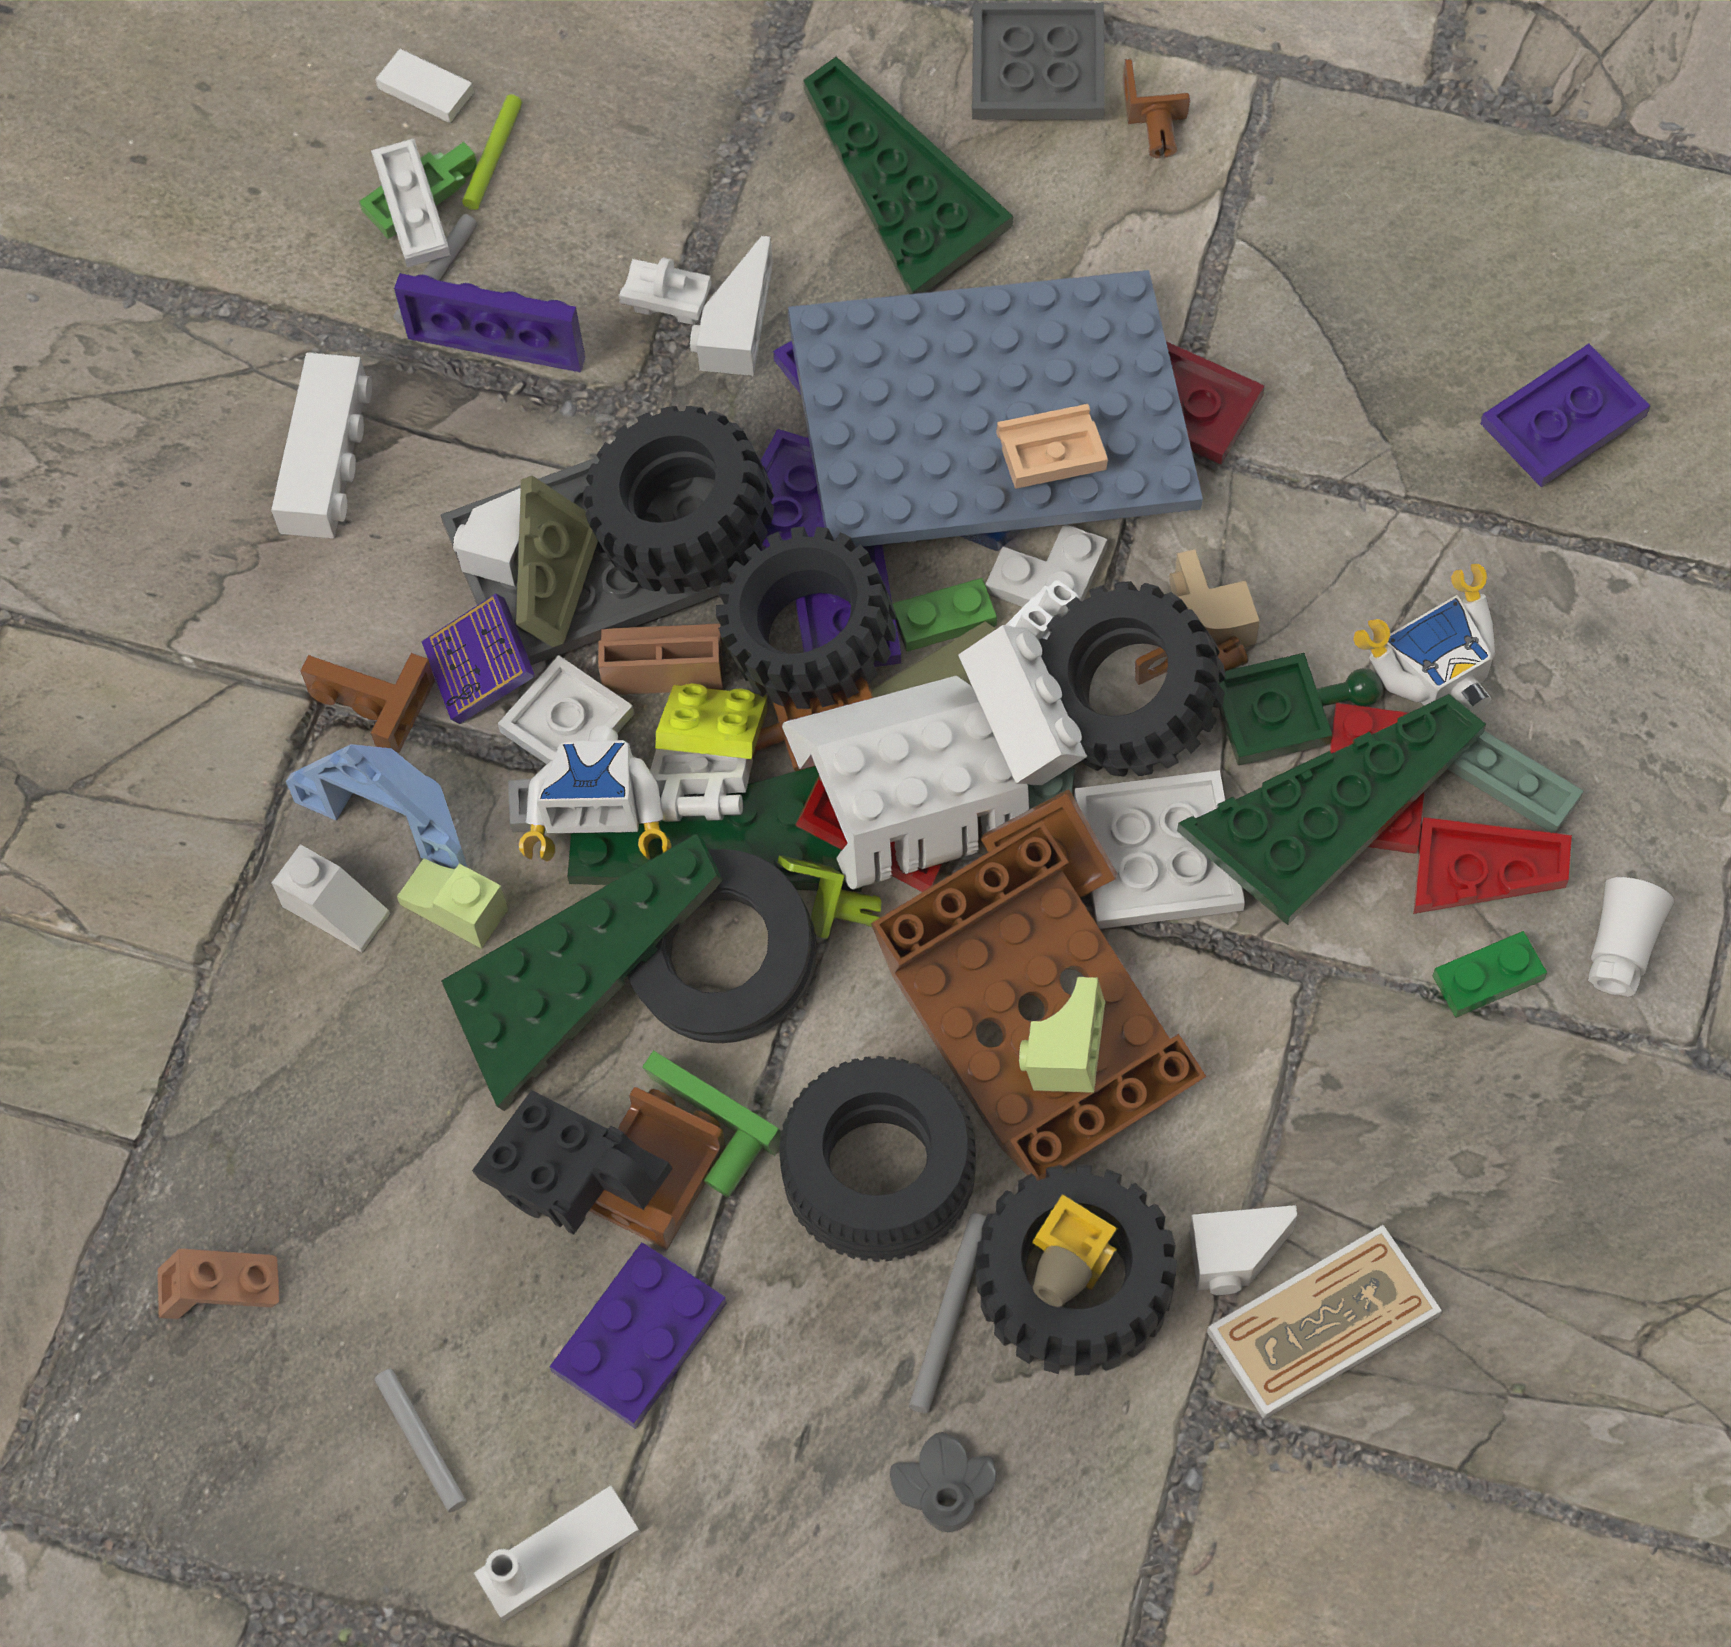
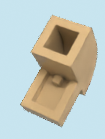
(1223, 609)

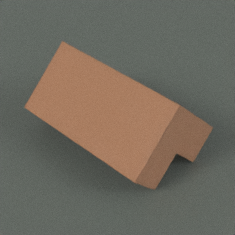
(659, 657)

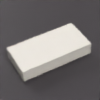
(424, 85)

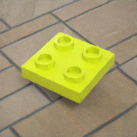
(711, 721)

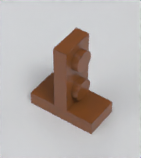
(390, 704)

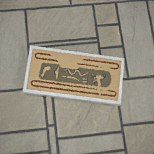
(1323, 1321)

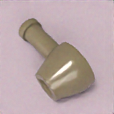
(1060, 1276)

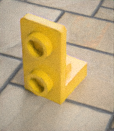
(1080, 1233)

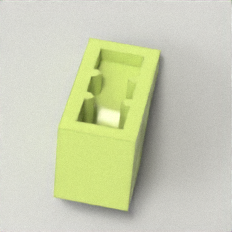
(455, 900)
(1066, 1046)

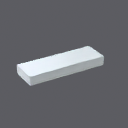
(410, 202)

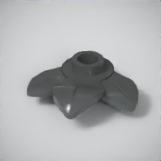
(944, 1475)

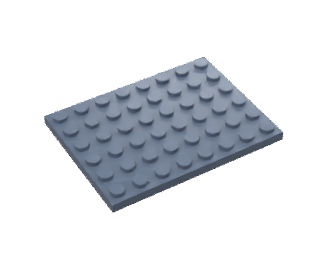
(913, 389)

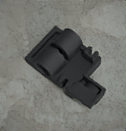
(562, 1163)

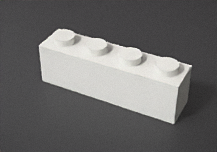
(321, 446)

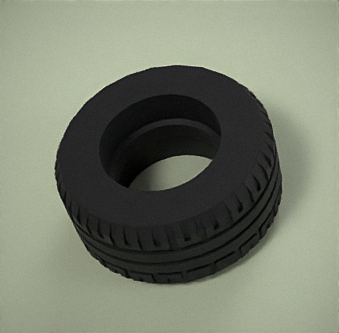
(869, 1094)

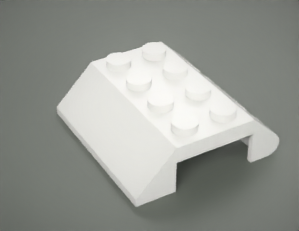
(909, 773)

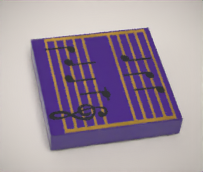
(478, 658)

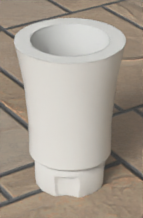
(1627, 933)

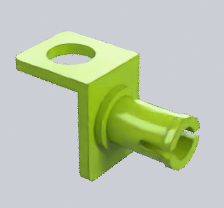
(831, 900)

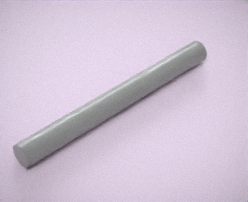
(947, 1317)

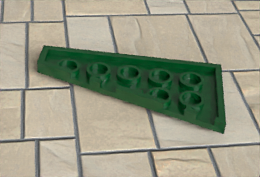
(914, 194)
(1321, 815)
(762, 829)
(562, 972)

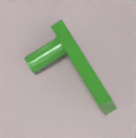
(751, 1130)

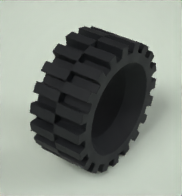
(792, 571)

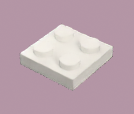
(562, 709)

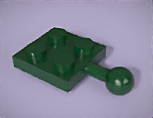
(1279, 710)

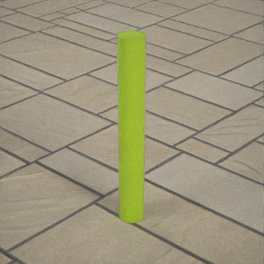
(492, 152)

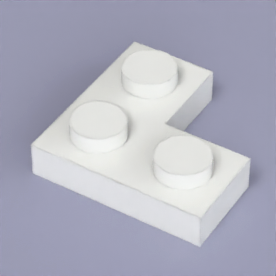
(1071, 561)

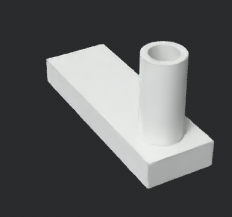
(556, 1553)

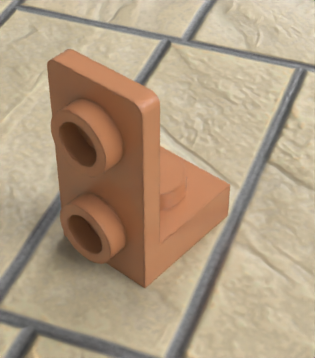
(216, 1278)

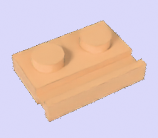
(1051, 446)

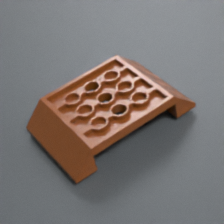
(1009, 933)

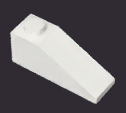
(734, 316)

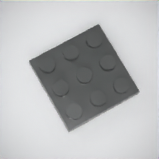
(1038, 60)

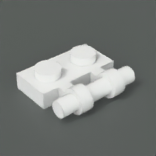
(698, 773)

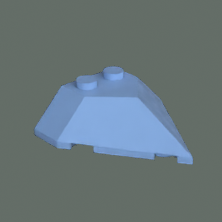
(389, 781)

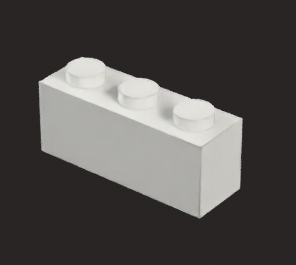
(1023, 705)

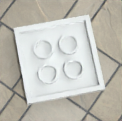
(1156, 866)

